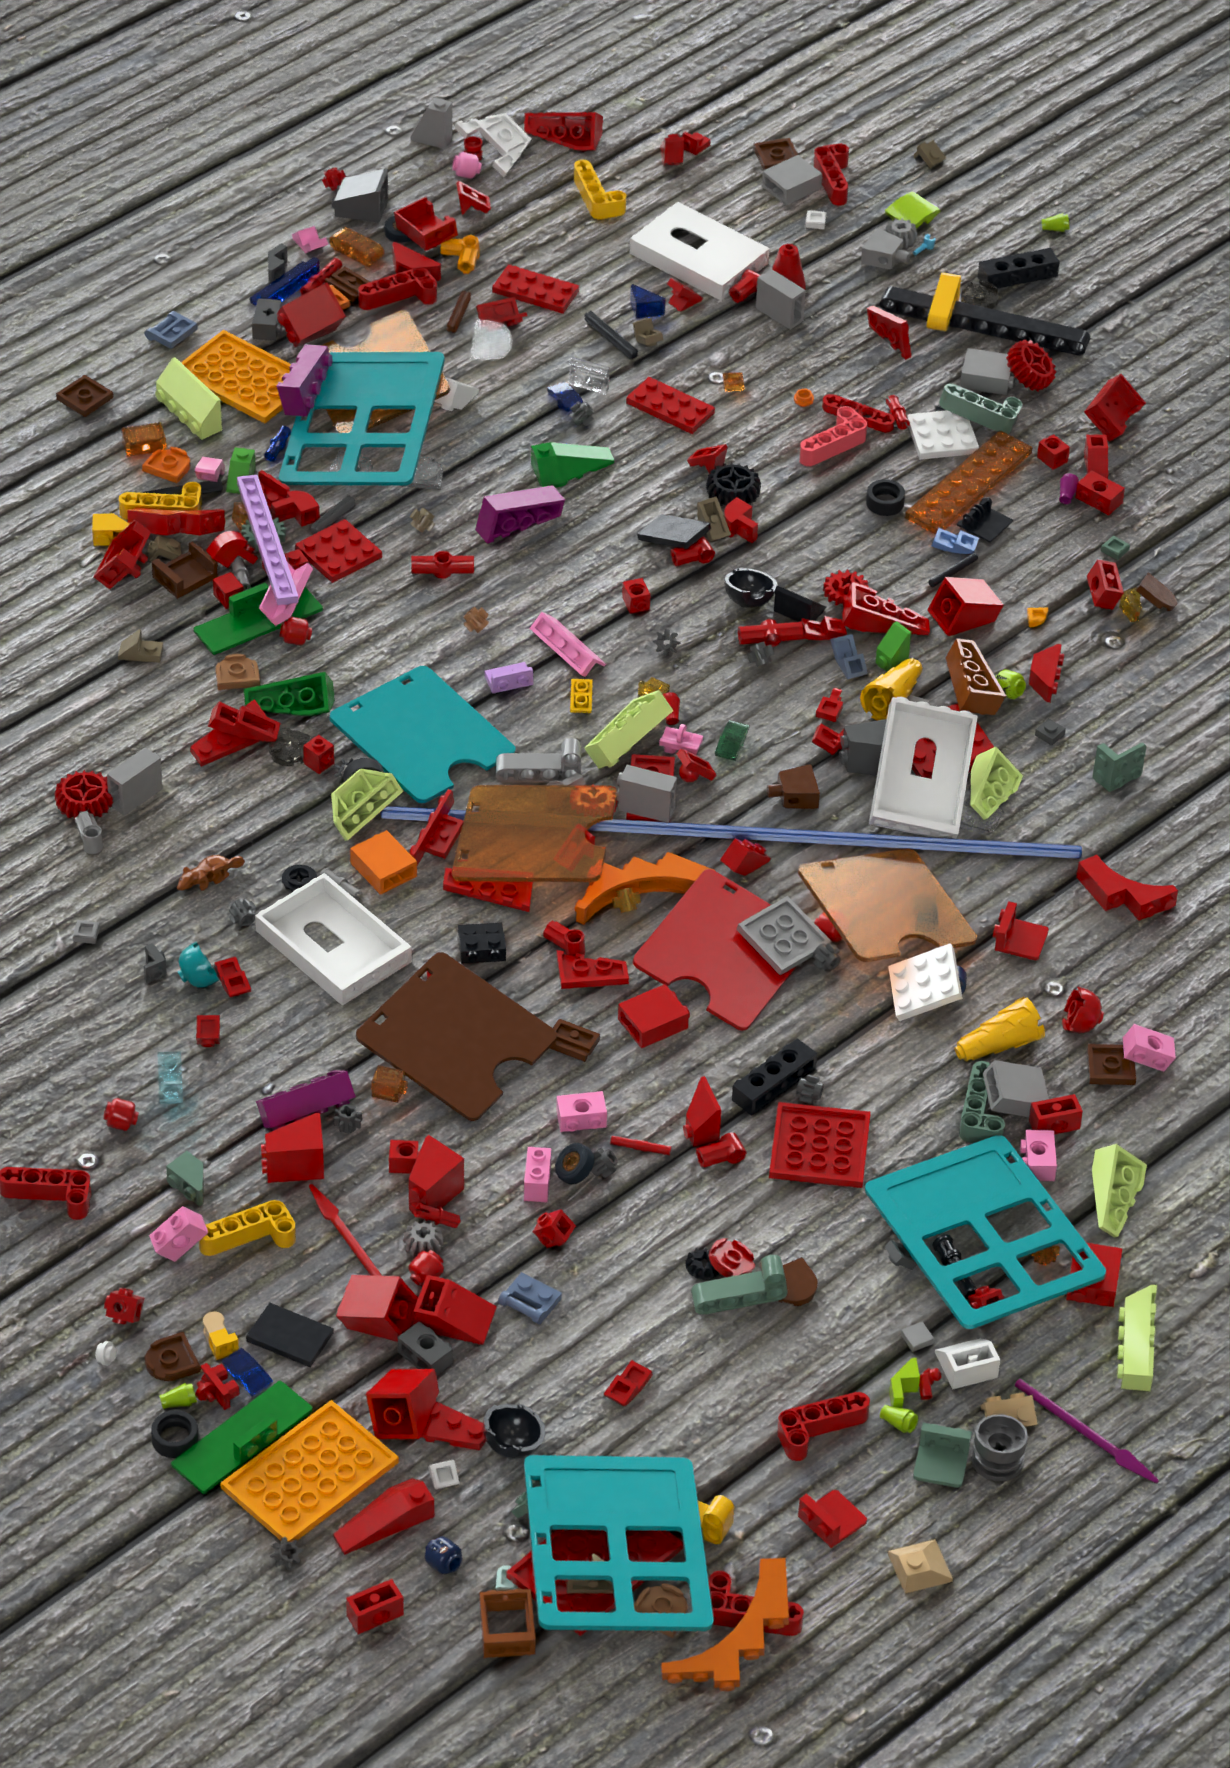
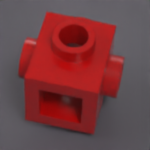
(553, 1228)
(985, 1296)
(123, 1306)

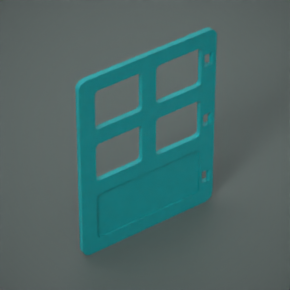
(368, 383)
(964, 1190)
(616, 1497)

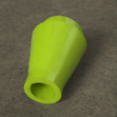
(1056, 223)
(179, 1397)
(900, 1418)

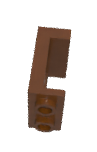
(185, 571)

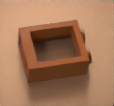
(507, 1643)

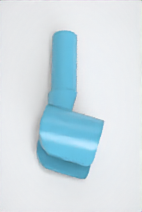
(927, 244)

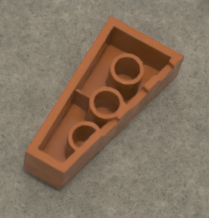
(973, 679)

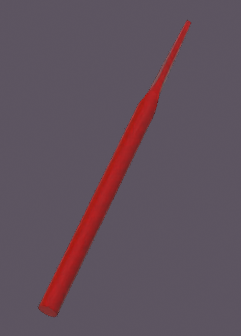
(330, 1212)

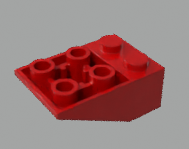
(453, 1311)

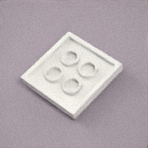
(941, 434)
(925, 982)

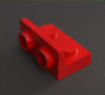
(272, 488)

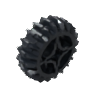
(733, 482)

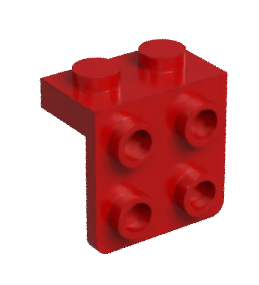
(502, 311)
(1018, 936)
(831, 1517)

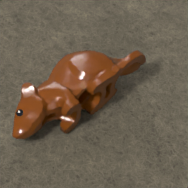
(210, 869)

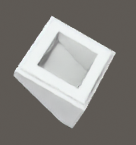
(443, 1474)

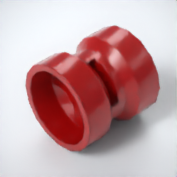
(473, 146)

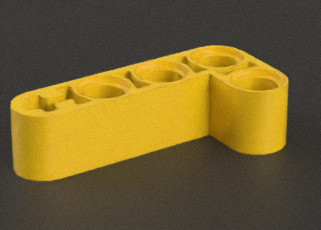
(598, 202)
(944, 301)
(188, 501)
(249, 1225)
(716, 1518)

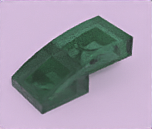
(731, 740)

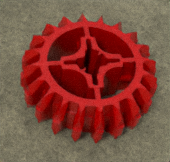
(1031, 365)
(71, 792)

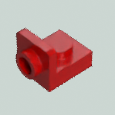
(695, 143)

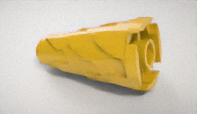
(894, 683)
(1008, 1029)

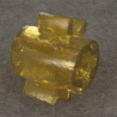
(626, 900)

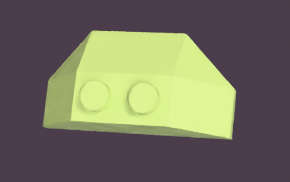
(362, 799)

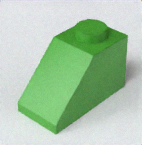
(241, 464)
(893, 647)

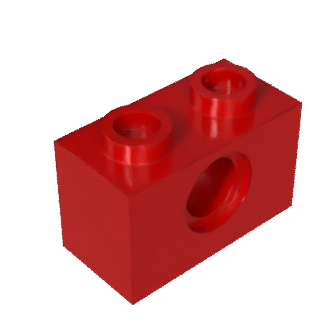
(1100, 492)
(1105, 584)
(1056, 1114)
(374, 1606)

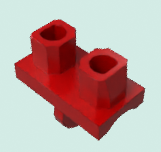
(212, 1387)

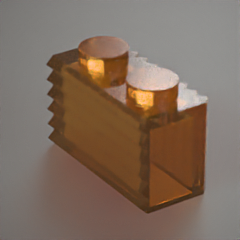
(143, 439)

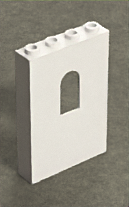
(709, 268)
(916, 802)
(369, 946)

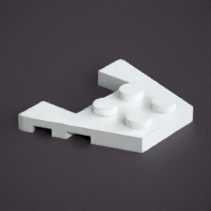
(502, 135)

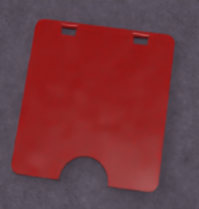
(703, 945)

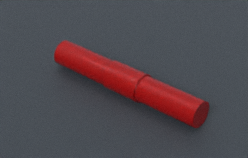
(641, 1145)

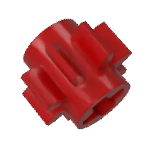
(333, 178)

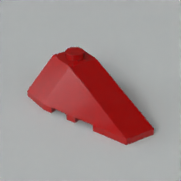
(571, 129)
(871, 613)
(388, 1514)

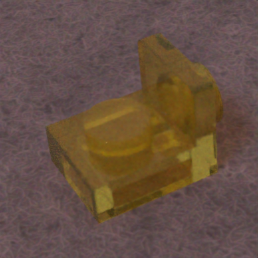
(1131, 604)
(651, 686)

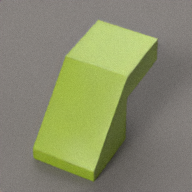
(904, 1381)

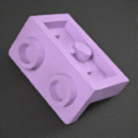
(509, 677)

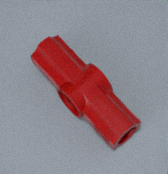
(442, 564)
(770, 633)

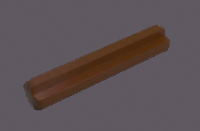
(458, 312)

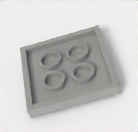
(782, 935)

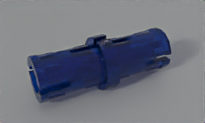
(282, 436)

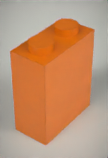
(383, 862)

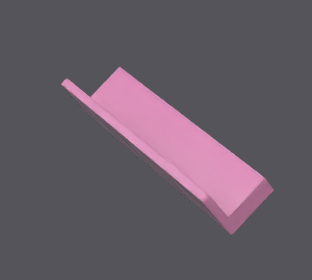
(280, 613)
(565, 644)

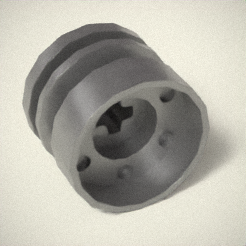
(999, 1447)

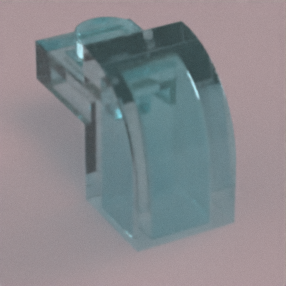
(170, 1077)

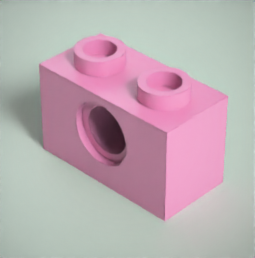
(1149, 1047)
(581, 1111)
(1040, 1153)
(537, 1174)
(178, 1234)

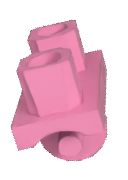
(678, 739)

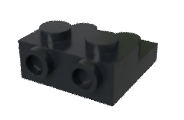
(482, 943)

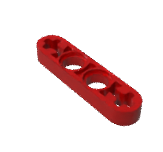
(884, 423)

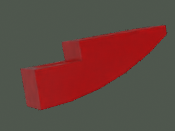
(243, 723)

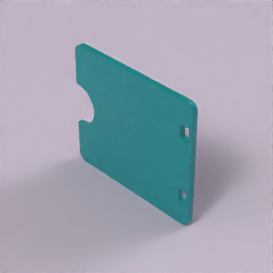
(420, 732)

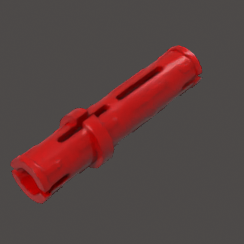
(319, 279)

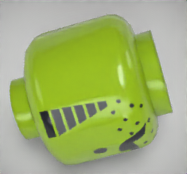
(1011, 683)

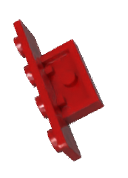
(440, 831)

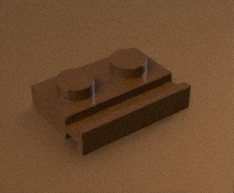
(347, 282)
(574, 1040)

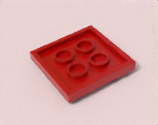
(339, 550)

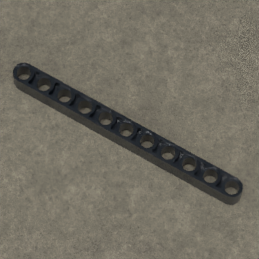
(990, 321)

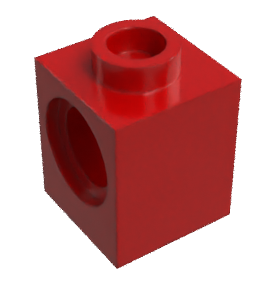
(1053, 452)
(225, 587)
(636, 595)
(318, 754)
(403, 1156)

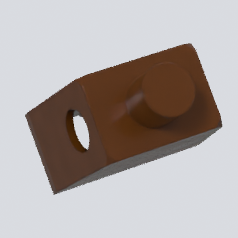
(796, 788)

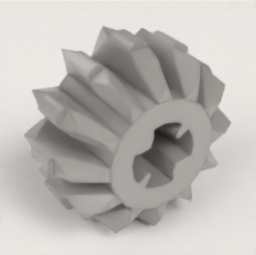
(903, 230)
(422, 1238)

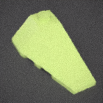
(992, 781)
(1116, 1181)

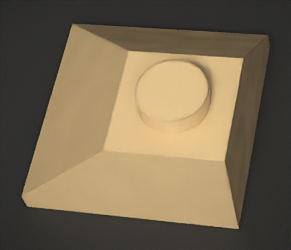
(920, 1566)

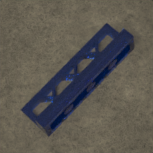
(289, 282)

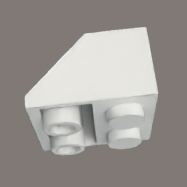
(969, 1362)

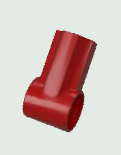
(745, 286)
(698, 551)
(570, 940)
(726, 1149)

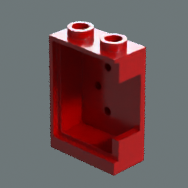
(424, 227)
(1114, 407)
(123, 555)

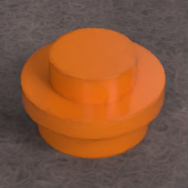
(803, 397)

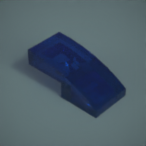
(565, 395)
(248, 1371)

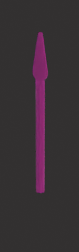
(1123, 1457)

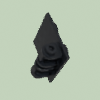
(984, 521)

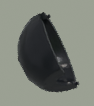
(749, 587)
(513, 1430)

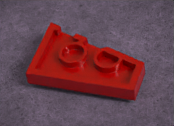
(892, 328)
(586, 972)
(453, 1427)

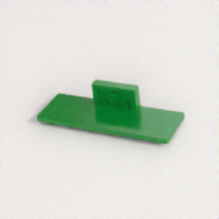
(247, 621)
(241, 1437)

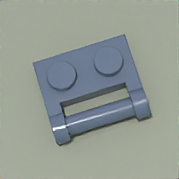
(171, 330)
(533, 1293)

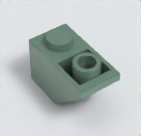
(187, 1176)

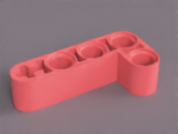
(847, 434)

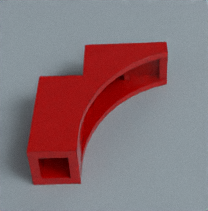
(174, 522)
(1114, 890)

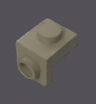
(930, 153)
(646, 333)
(165, 547)

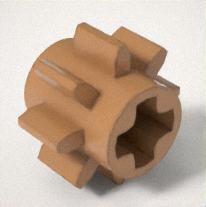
(476, 619)

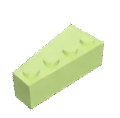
(628, 728)

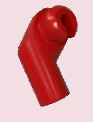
(928, 1378)

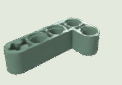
(981, 409)
(974, 1123)
(742, 1290)

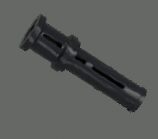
(949, 1256)

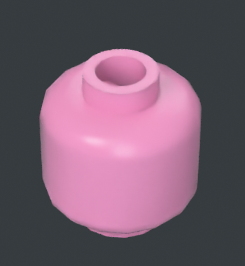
(466, 165)

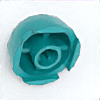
(196, 967)

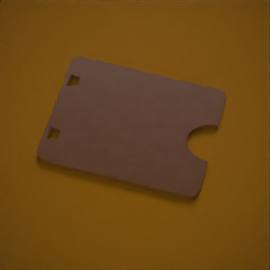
(454, 1034)

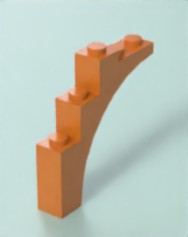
(668, 875)
(746, 1640)

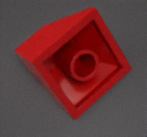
(703, 1116)

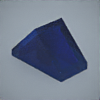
(646, 303)

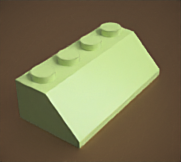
(189, 399)

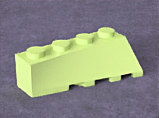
(1137, 1340)

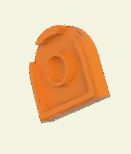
(168, 464)

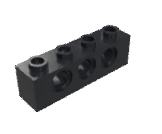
(1019, 268)
(774, 1076)

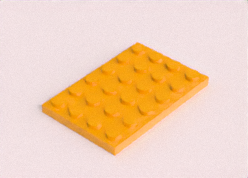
(240, 374)
(309, 1472)

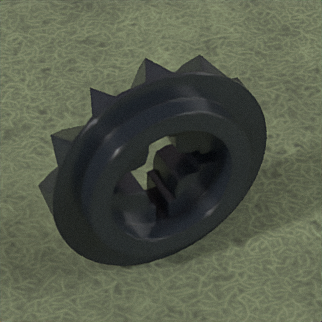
(290, 876)
(695, 1267)

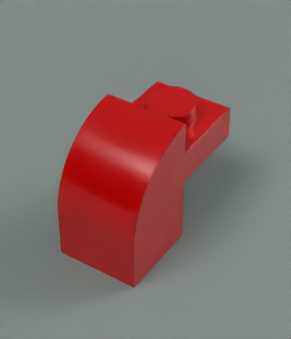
(298, 506)
(739, 520)
(230, 545)

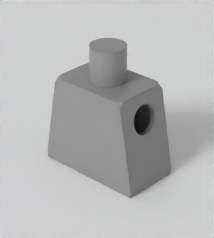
(884, 250)

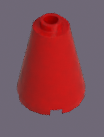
(789, 265)

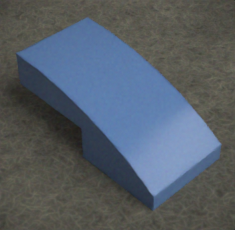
(962, 543)

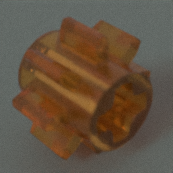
(1046, 1255)

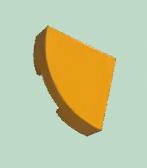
(1036, 616)

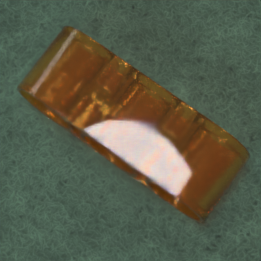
(356, 246)

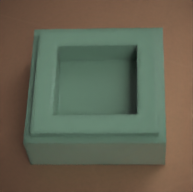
(1115, 547)

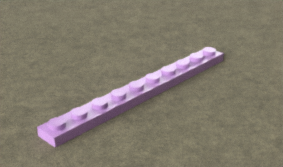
(267, 540)

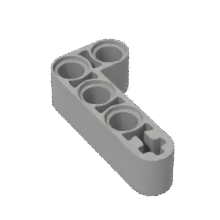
(540, 766)

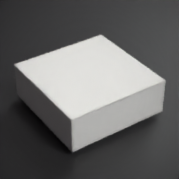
(815, 219)

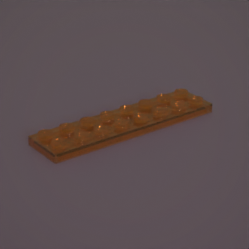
(968, 482)

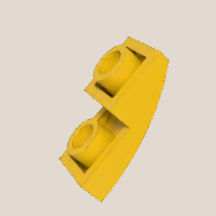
(581, 696)

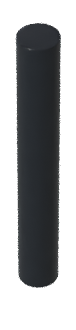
(953, 569)

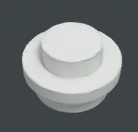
(105, 1353)

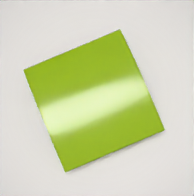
(912, 208)

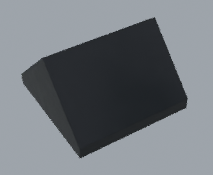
(796, 606)

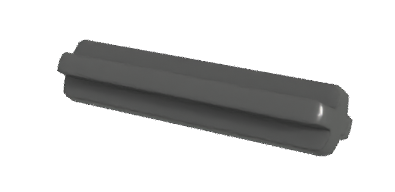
(333, 514)

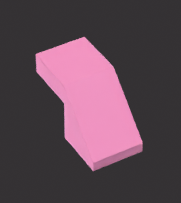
(309, 240)
(209, 469)

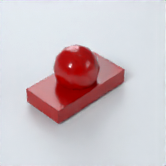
(693, 766)

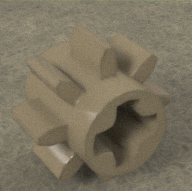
(422, 520)

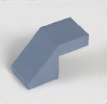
(847, 657)

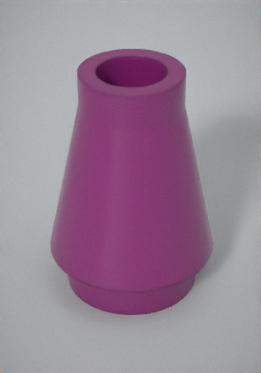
(1068, 487)

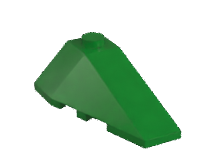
(561, 462)
(295, 696)

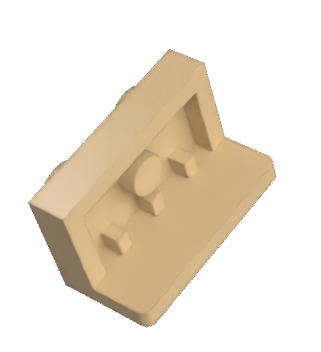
(1018, 1406)

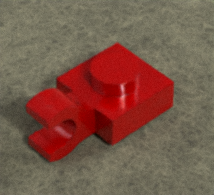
(830, 707)

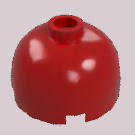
(1083, 1011)

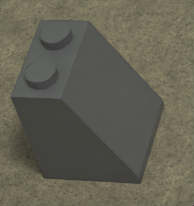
(362, 196)
(862, 747)

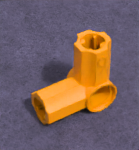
(466, 249)

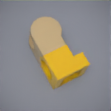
(217, 1337)

